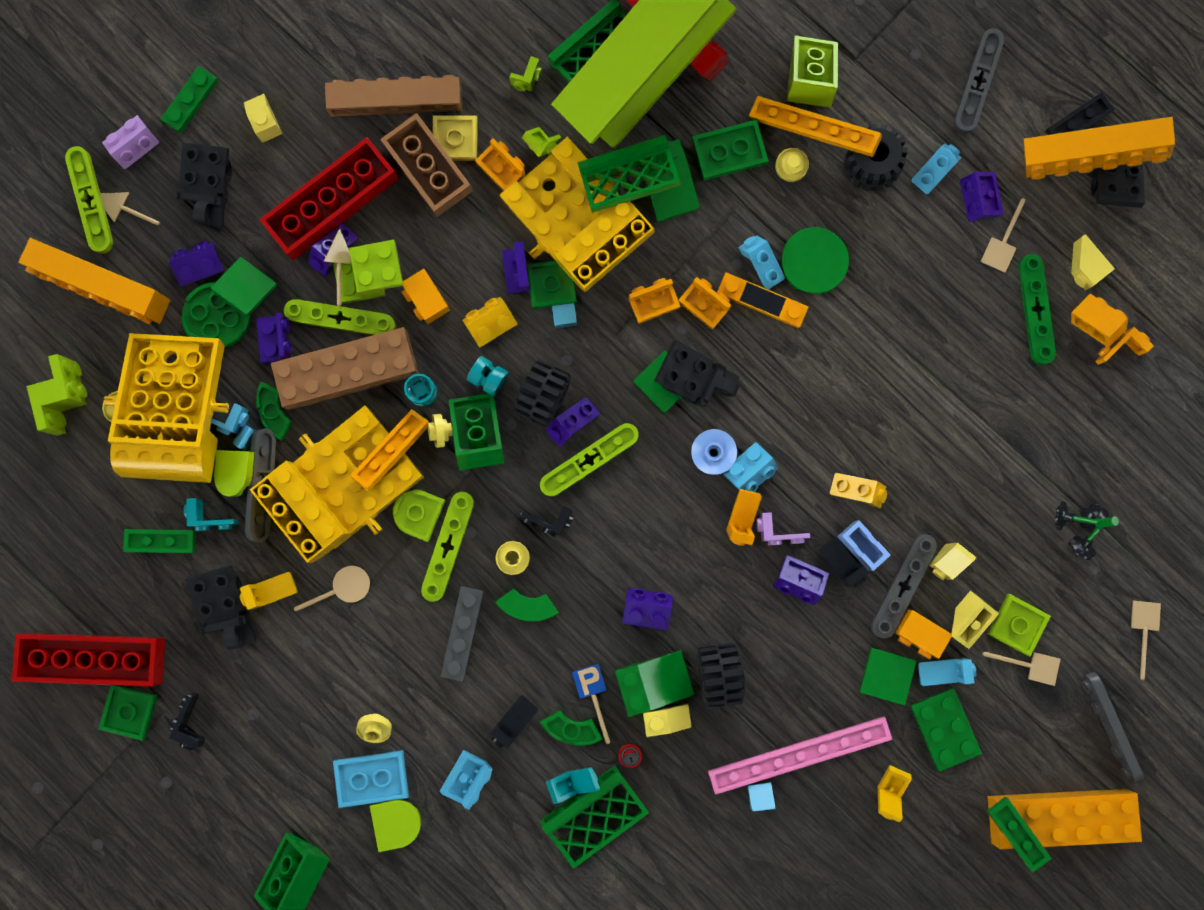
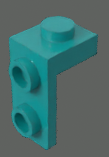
(194, 513)
(572, 783)

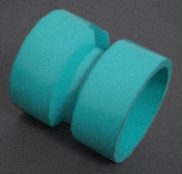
(493, 382)
(420, 390)

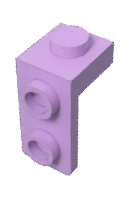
(765, 526)

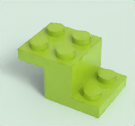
(371, 272)
(57, 395)

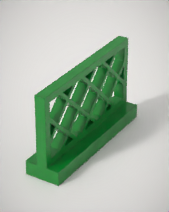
(582, 37)
(624, 161)
(579, 803)

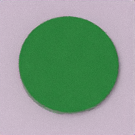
(814, 260)
(211, 317)

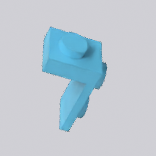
(936, 168)
(763, 260)
(237, 418)
(947, 671)

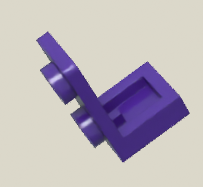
(322, 247)
(571, 421)

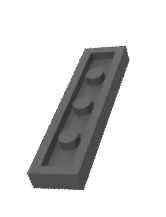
(462, 633)

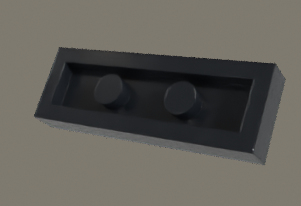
(1084, 116)

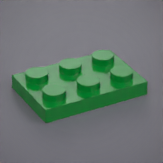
(729, 150)
(945, 729)

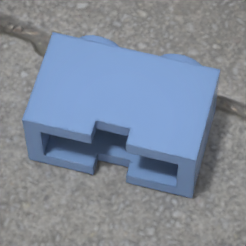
(863, 545)

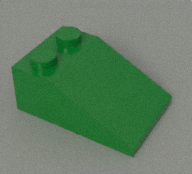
(676, 200)
(476, 431)
(654, 683)

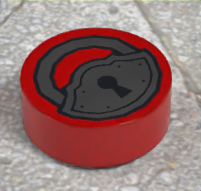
(630, 755)

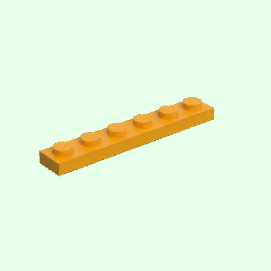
(815, 126)

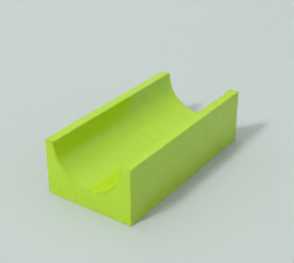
(638, 65)

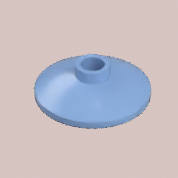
(716, 440)

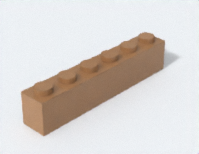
(393, 96)

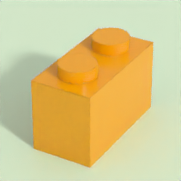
(425, 296)
(1099, 320)
(922, 634)

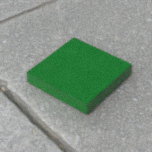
(550, 285)
(243, 287)
(645, 382)
(887, 676)
(128, 712)

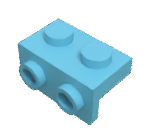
(751, 468)
(467, 779)

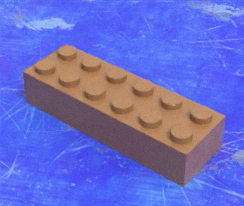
(344, 369)

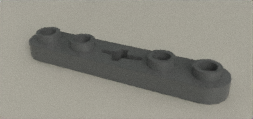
(985, 62)
(257, 519)
(892, 606)
(1120, 745)

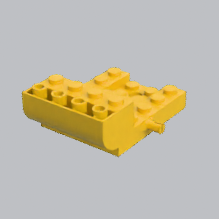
(562, 221)
(166, 408)
(318, 499)

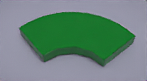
(271, 412)
(527, 608)
(570, 731)

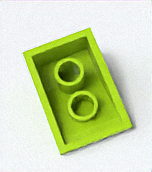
(813, 72)

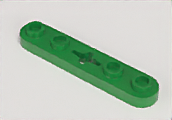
(1039, 332)

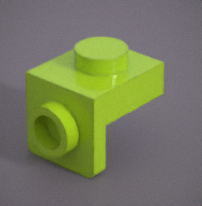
(532, 74)
(540, 142)

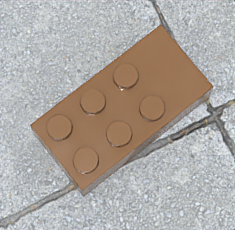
(426, 165)

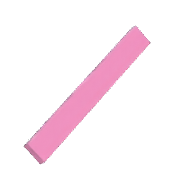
(799, 755)

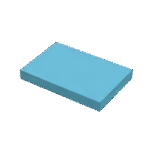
(371, 779)

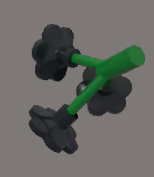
(1092, 518)

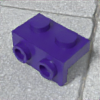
(195, 263)
(647, 609)

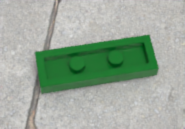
(189, 99)
(159, 541)
(1019, 834)

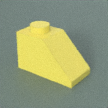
(262, 118)
(1088, 263)
(951, 561)
(971, 619)
(667, 720)

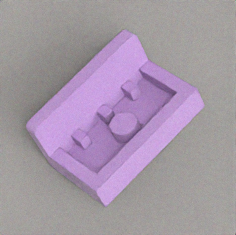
(130, 142)

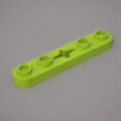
(83, 181)
(318, 315)
(570, 473)
(439, 567)

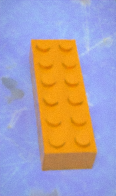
(1099, 148)
(94, 282)
(1075, 817)

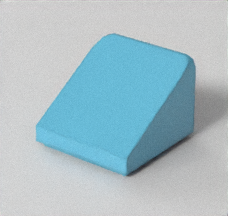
(564, 315)
(243, 438)
(761, 796)

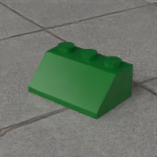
(291, 875)

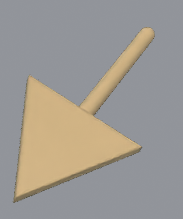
(114, 204)
(338, 254)

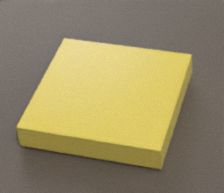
(457, 136)

